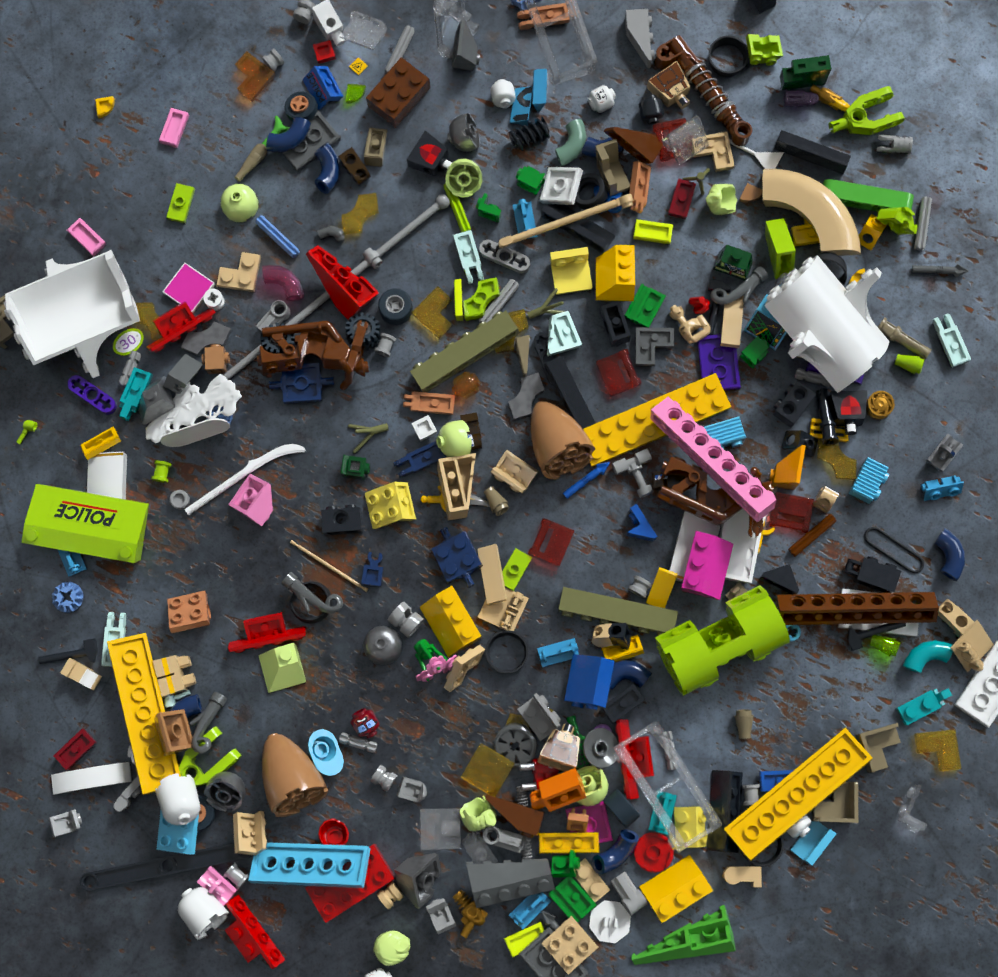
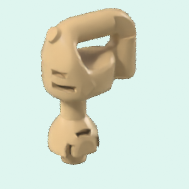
(687, 327)

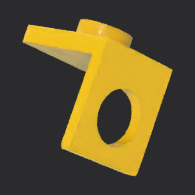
(873, 228)

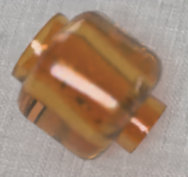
(466, 385)

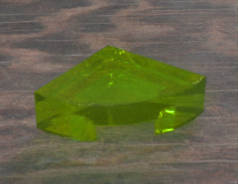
(354, 92)

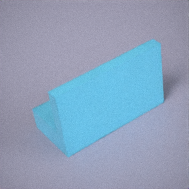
(814, 843)

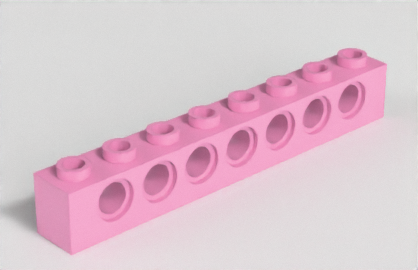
(755, 507)

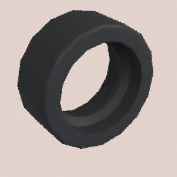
(600, 198)

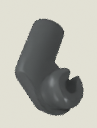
(332, 231)

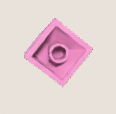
(253, 499)

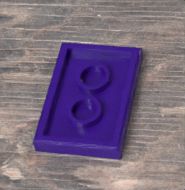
(719, 360)

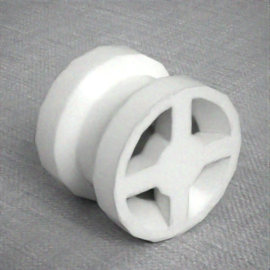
(215, 303)

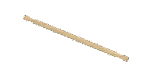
(329, 566)

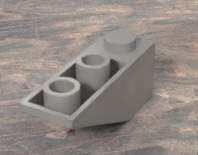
(637, 30)

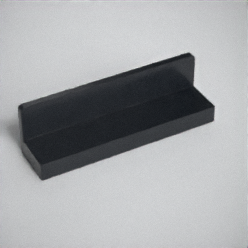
(812, 152)
(582, 229)
(569, 392)
(726, 802)

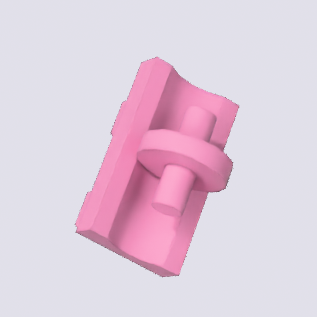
(217, 885)

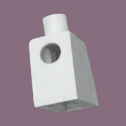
(328, 22)

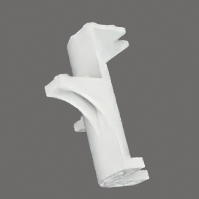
(71, 310)
(828, 321)

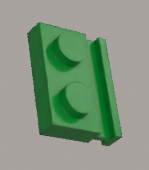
(645, 306)
(572, 899)

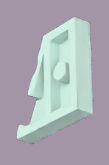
(562, 334)

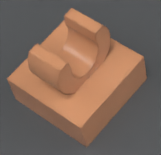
(577, 822)

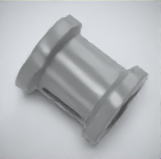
(385, 345)
(751, 794)
(236, 876)

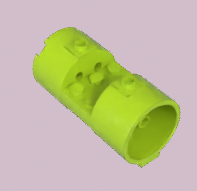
(750, 628)

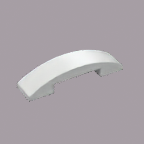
(91, 777)

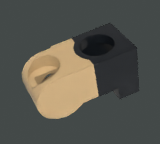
(612, 635)

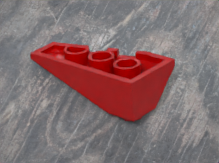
(345, 289)

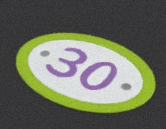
(128, 341)

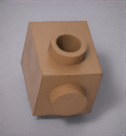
(215, 359)

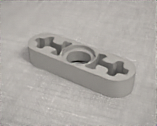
(518, 256)

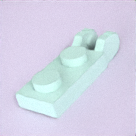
(468, 254)
(952, 341)
(112, 633)

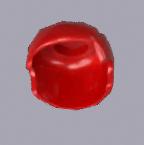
(333, 832)

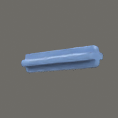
(277, 236)

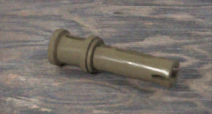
(899, 336)

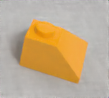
(788, 471)

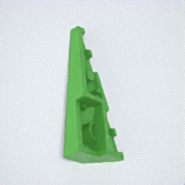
(704, 937)

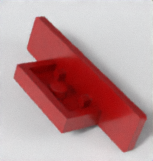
(177, 322)
(265, 631)
(641, 754)
(250, 936)

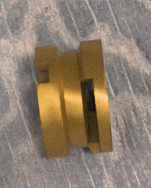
(880, 405)

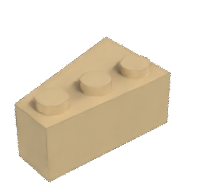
(456, 484)

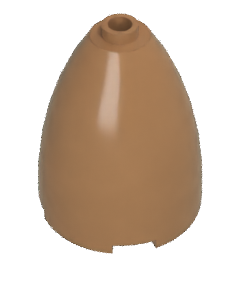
(558, 441)
(289, 777)

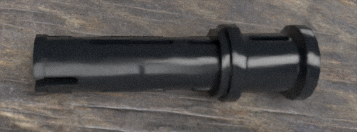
(827, 425)

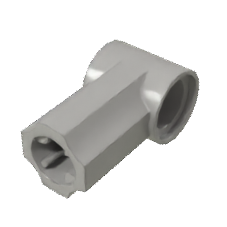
(272, 316)
(505, 839)
(632, 898)

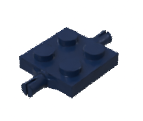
(302, 385)
(457, 557)

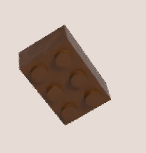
(398, 92)

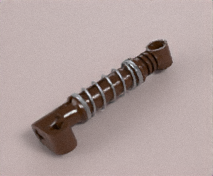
(696, 73)

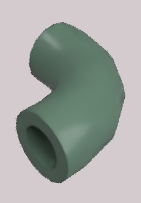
(574, 144)

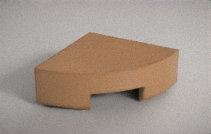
(750, 193)

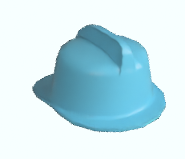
(325, 752)

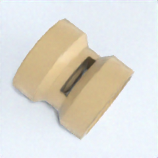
(390, 895)

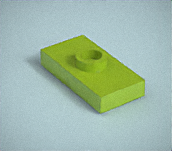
(180, 203)
(515, 568)

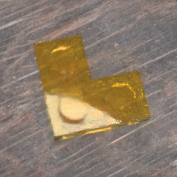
(429, 312)
(944, 743)

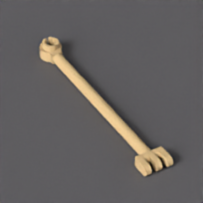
(624, 201)

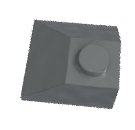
(464, 49)

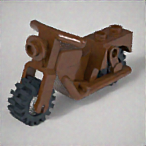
(322, 340)

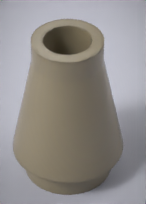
(497, 503)
(744, 722)

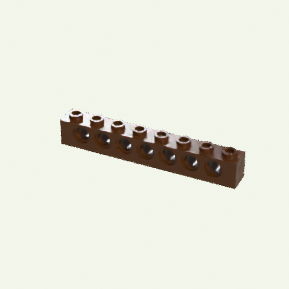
(858, 608)

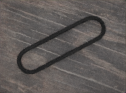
(906, 548)

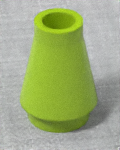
(910, 363)

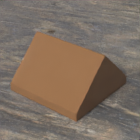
(173, 731)

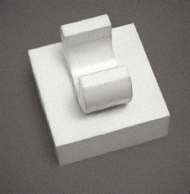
(424, 428)

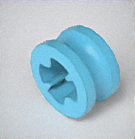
(797, 634)

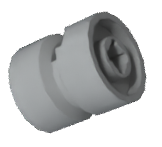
(405, 619)

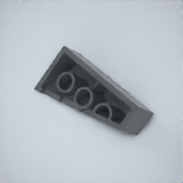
(508, 880)

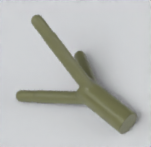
(699, 178)
(546, 309)
(371, 430)

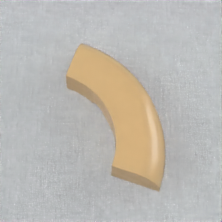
(816, 205)

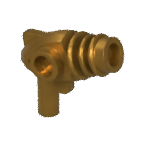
(471, 914)

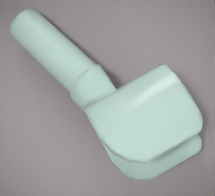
(170, 700)

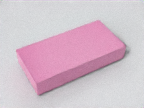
(174, 127)
(86, 237)

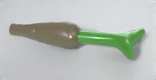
(259, 151)

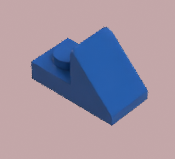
(643, 530)

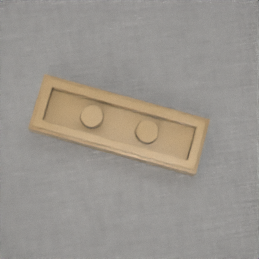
(732, 323)
(492, 574)

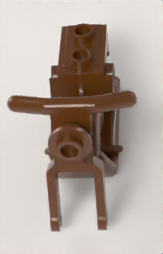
(710, 504)

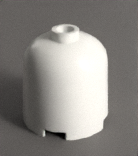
(178, 799)
(201, 911)

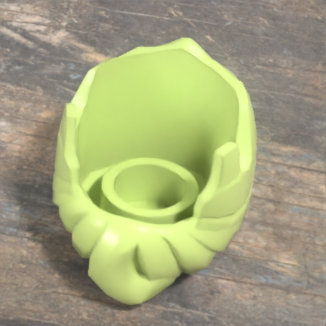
(722, 199)
(478, 814)
(391, 947)

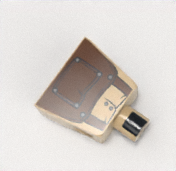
(670, 86)
(561, 749)

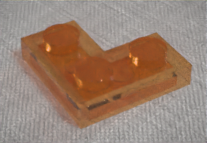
(257, 76)

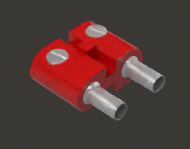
(540, 771)

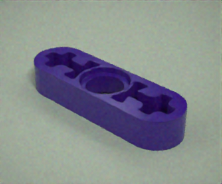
(99, 406)

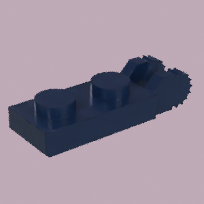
(420, 459)

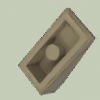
(375, 147)
(522, 348)

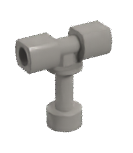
(633, 466)

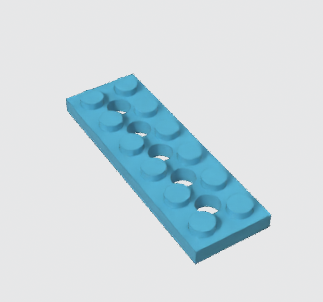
(316, 874)

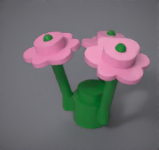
(436, 665)

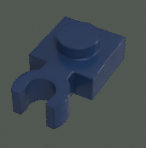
(373, 573)

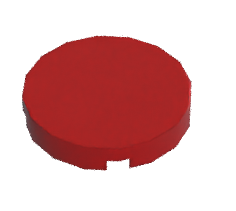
(653, 852)

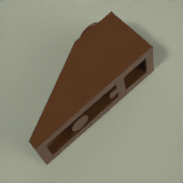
(639, 144)
(521, 817)

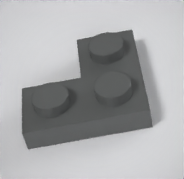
(647, 340)

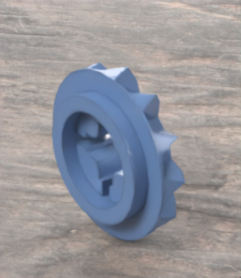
(76, 595)

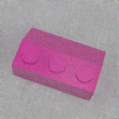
(707, 565)

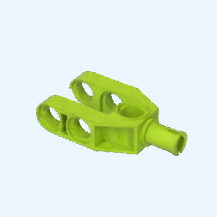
(866, 126)
(223, 765)

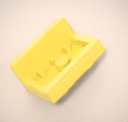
(690, 823)

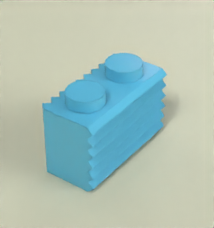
(727, 432)
(869, 480)

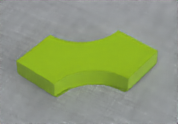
(485, 293)

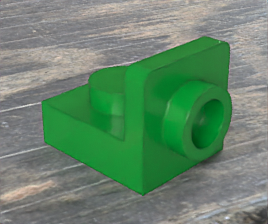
(489, 211)
(565, 865)

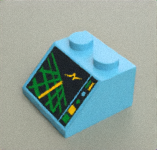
(765, 326)

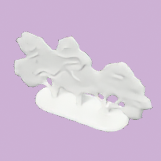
(190, 406)

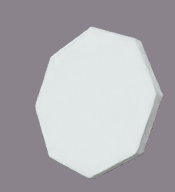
(609, 921)

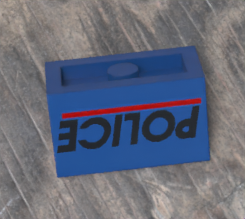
(322, 86)

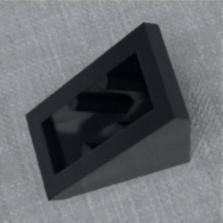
(781, 578)

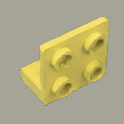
(571, 270)
(390, 504)

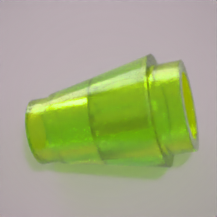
(885, 644)

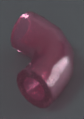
(286, 279)

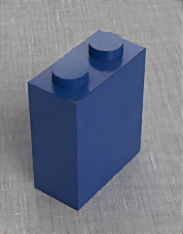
(589, 681)

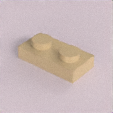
(591, 881)

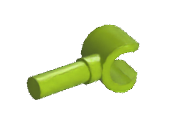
(27, 426)

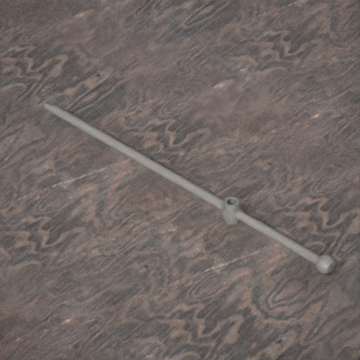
(372, 258)

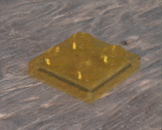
(487, 770)

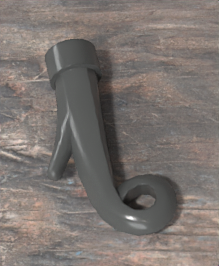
(746, 288)
(306, 596)
(204, 719)

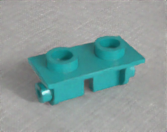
(668, 802)

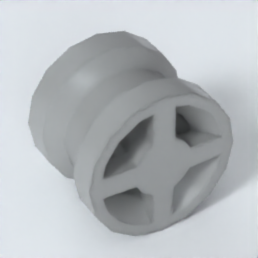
(273, 60)
(640, 586)

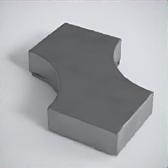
(197, 341)
(530, 388)

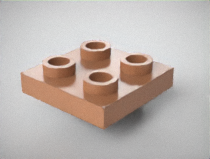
(188, 611)

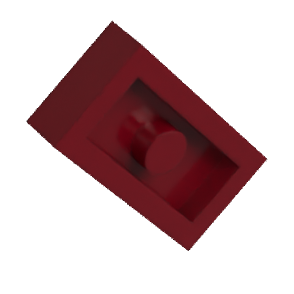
(682, 199)
(75, 749)

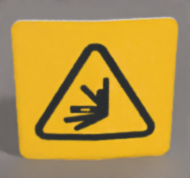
(358, 66)

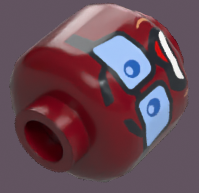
(365, 723)

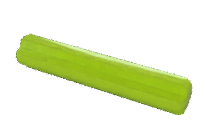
(458, 210)

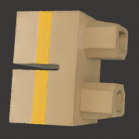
(171, 674)

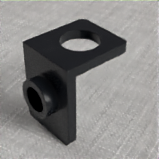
(801, 438)

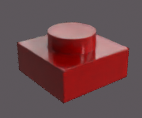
(324, 52)

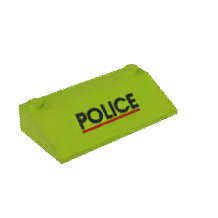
(86, 523)

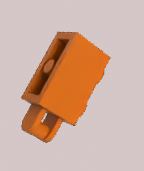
(558, 791)

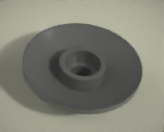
(606, 741)

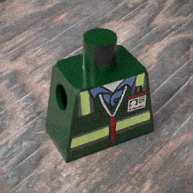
(734, 262)

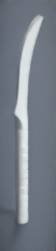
(250, 467)

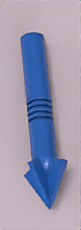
(600, 469)

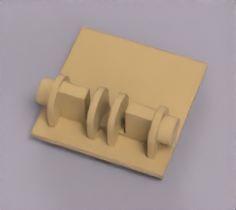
(505, 613)
(972, 647)
(569, 945)

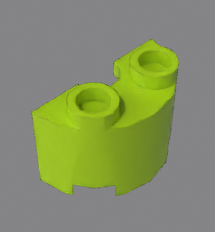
(764, 49)
(899, 220)

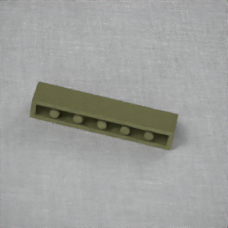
(465, 351)
(615, 610)

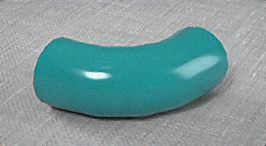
(926, 652)

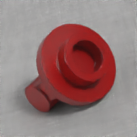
(700, 304)

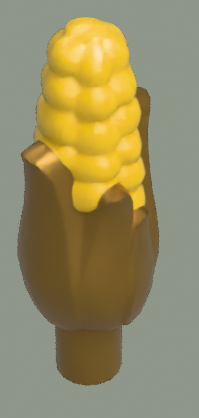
(830, 98)

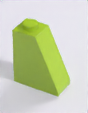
(780, 247)

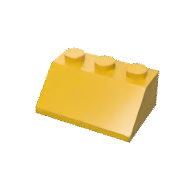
(616, 274)
(450, 621)
(675, 888)

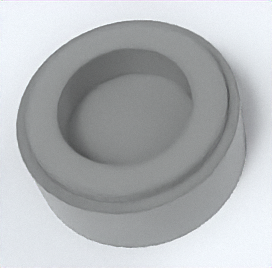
(179, 499)

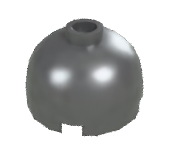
(463, 133)
(382, 645)
(225, 791)

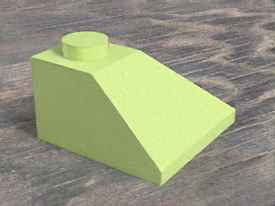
(282, 667)

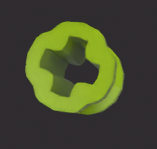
(161, 471)

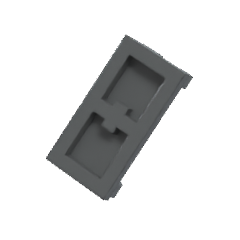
(182, 373)

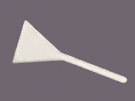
(768, 160)

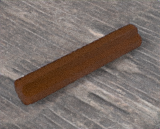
(812, 535)

